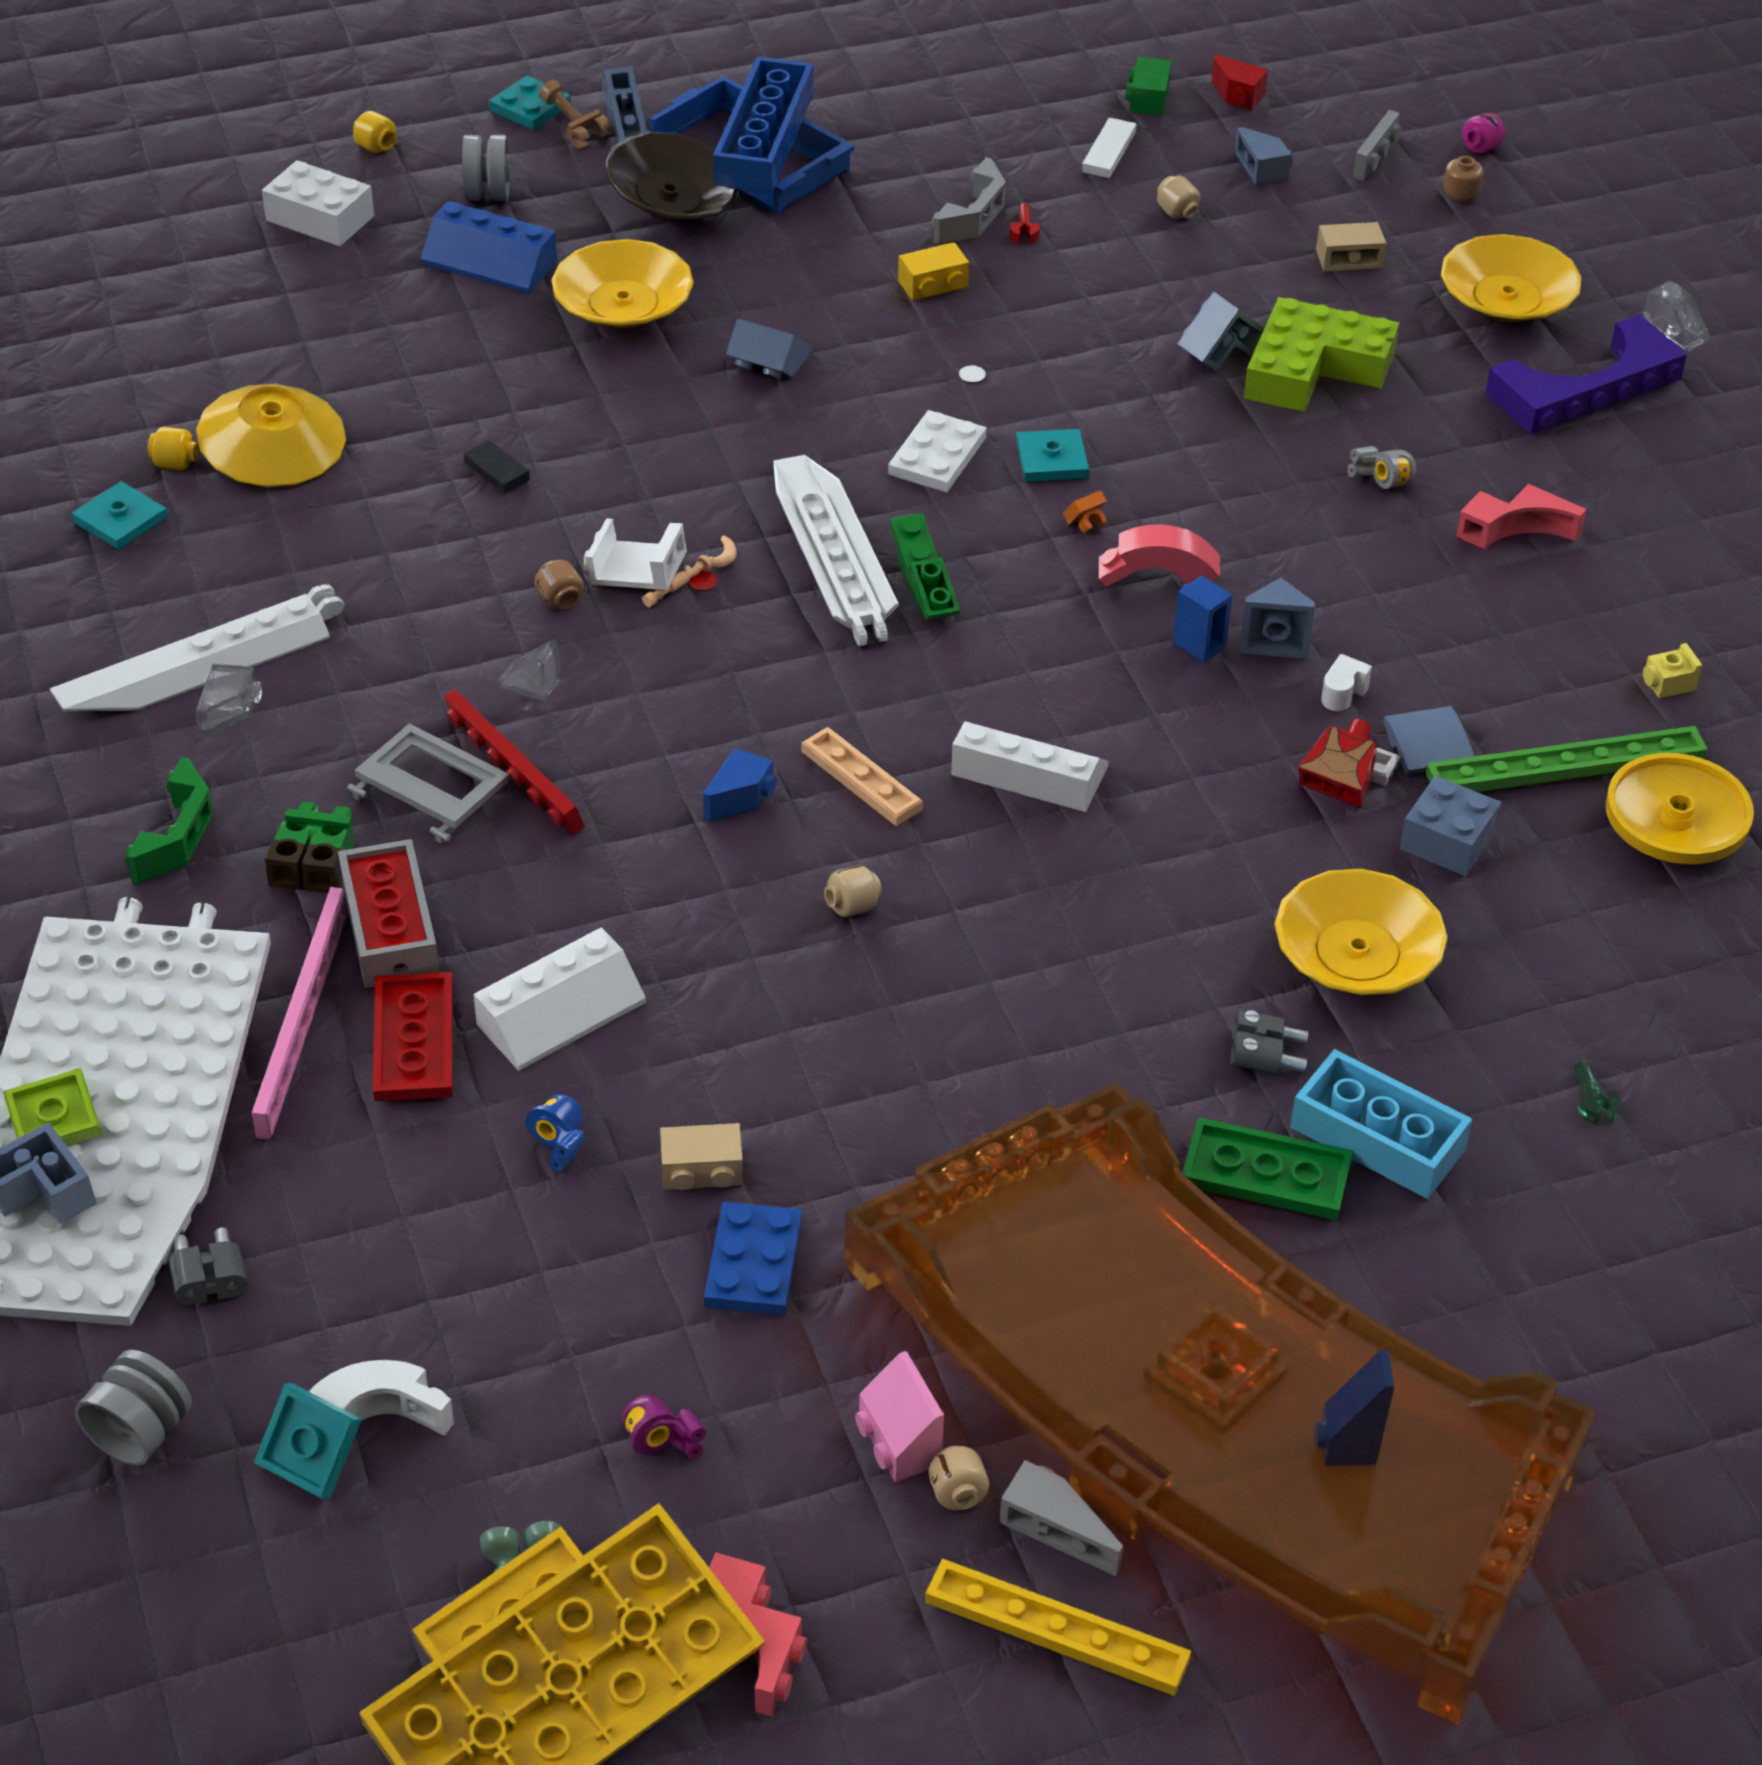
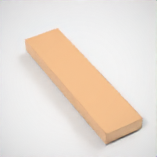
(862, 776)

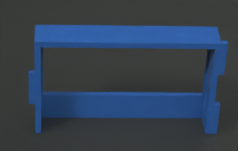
(827, 150)

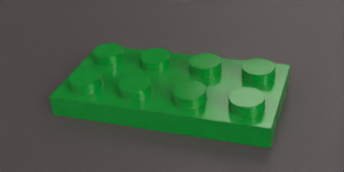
(1268, 1168)

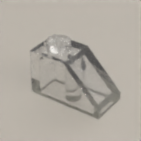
(1676, 315)
(227, 698)

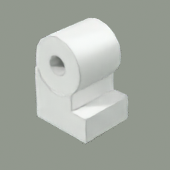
(1343, 680)

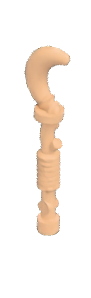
(703, 563)

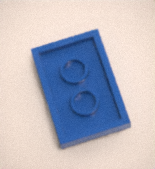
(753, 1258)

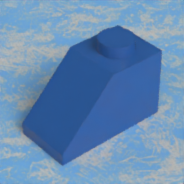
(739, 786)

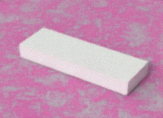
(1109, 148)

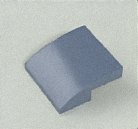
(1427, 738)

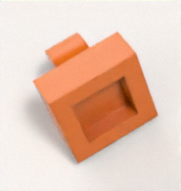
(1087, 508)

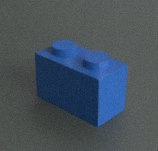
(1202, 618)

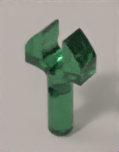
(1587, 1105)

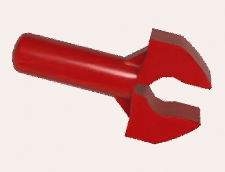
(1024, 226)

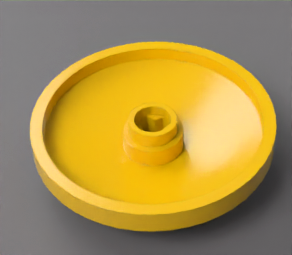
(1679, 808)

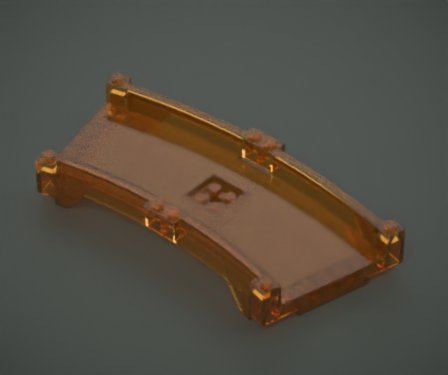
(1126, 1301)

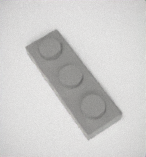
(1377, 145)

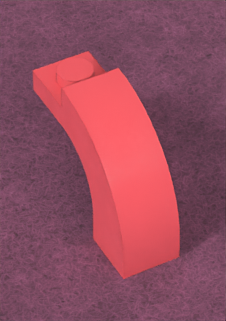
(1161, 548)

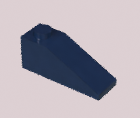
(1357, 1415)

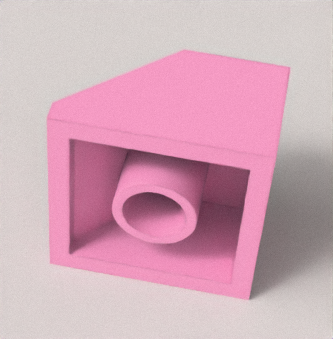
(901, 1419)

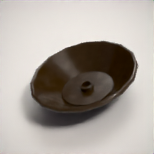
(668, 176)

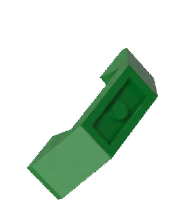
(159, 854)

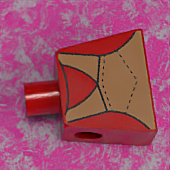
(1341, 763)

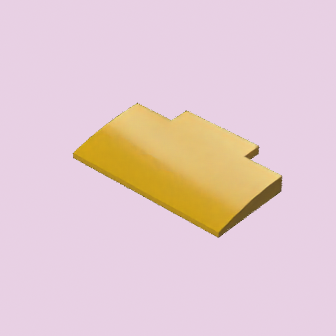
(565, 1653)

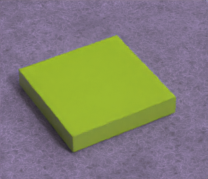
(58, 1100)

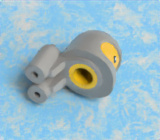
(1389, 467)

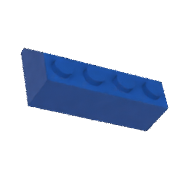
(489, 247)

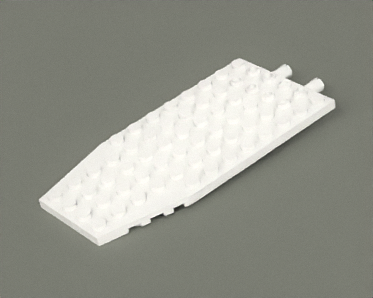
(160, 1042)

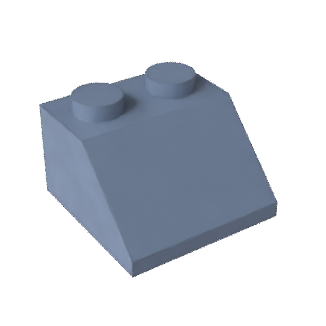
(767, 349)

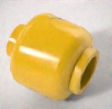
(374, 132)
(172, 448)

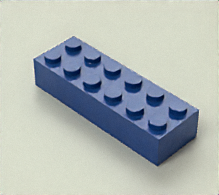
(763, 125)

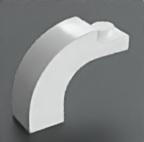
(387, 1388)

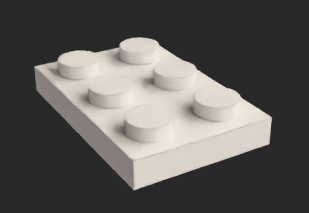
(937, 451)

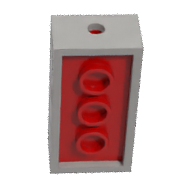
(388, 911)

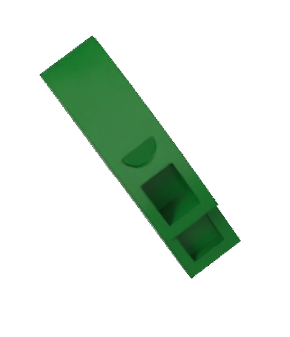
(923, 568)

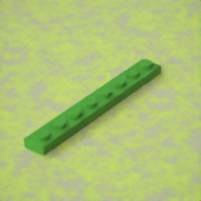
(1564, 760)

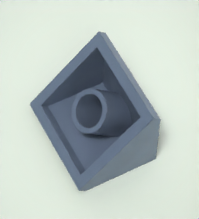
(1277, 622)

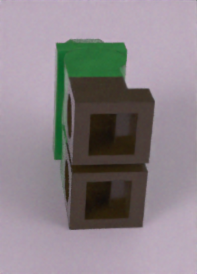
(309, 848)

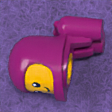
(655, 1427)

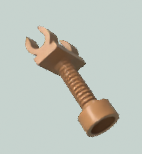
(576, 131)

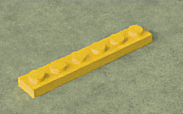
(1058, 1627)

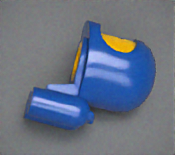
(557, 1126)

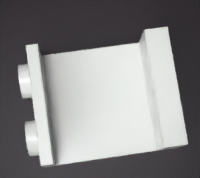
(635, 563)

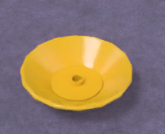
(1511, 277)
(622, 283)
(271, 435)
(1361, 932)

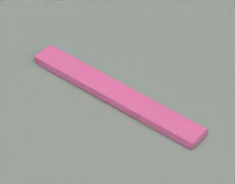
(299, 1014)

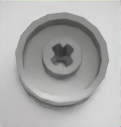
(487, 168)

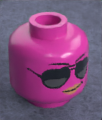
(1483, 133)

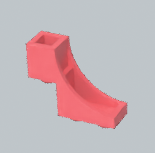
(1531, 511)
(780, 1630)

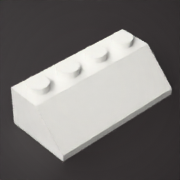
(1026, 766)
(558, 999)

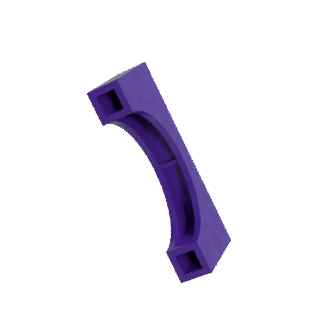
(1547, 400)

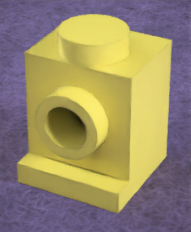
(1673, 672)

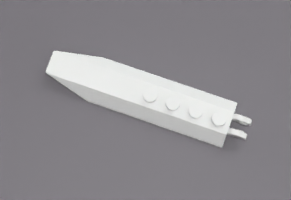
(835, 546)
(188, 662)

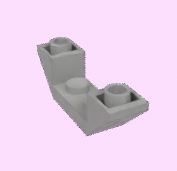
(963, 223)

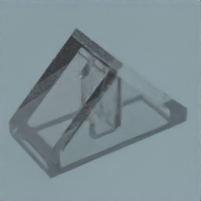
(534, 673)

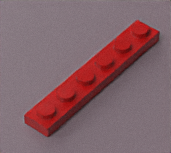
(520, 769)

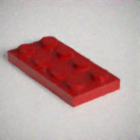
(413, 1036)

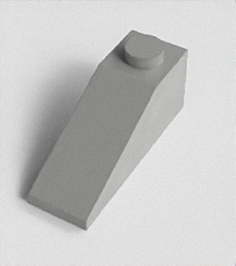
(1054, 1514)

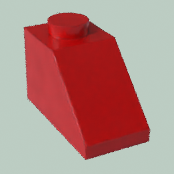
(1239, 82)

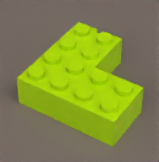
(1315, 342)

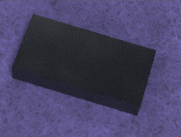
(496, 466)

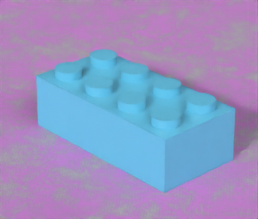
(1383, 1123)

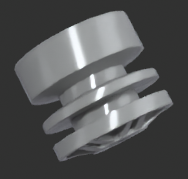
(133, 1407)

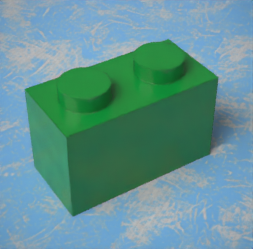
(1149, 86)

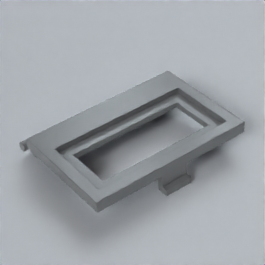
(380, 773)

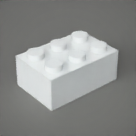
(318, 203)

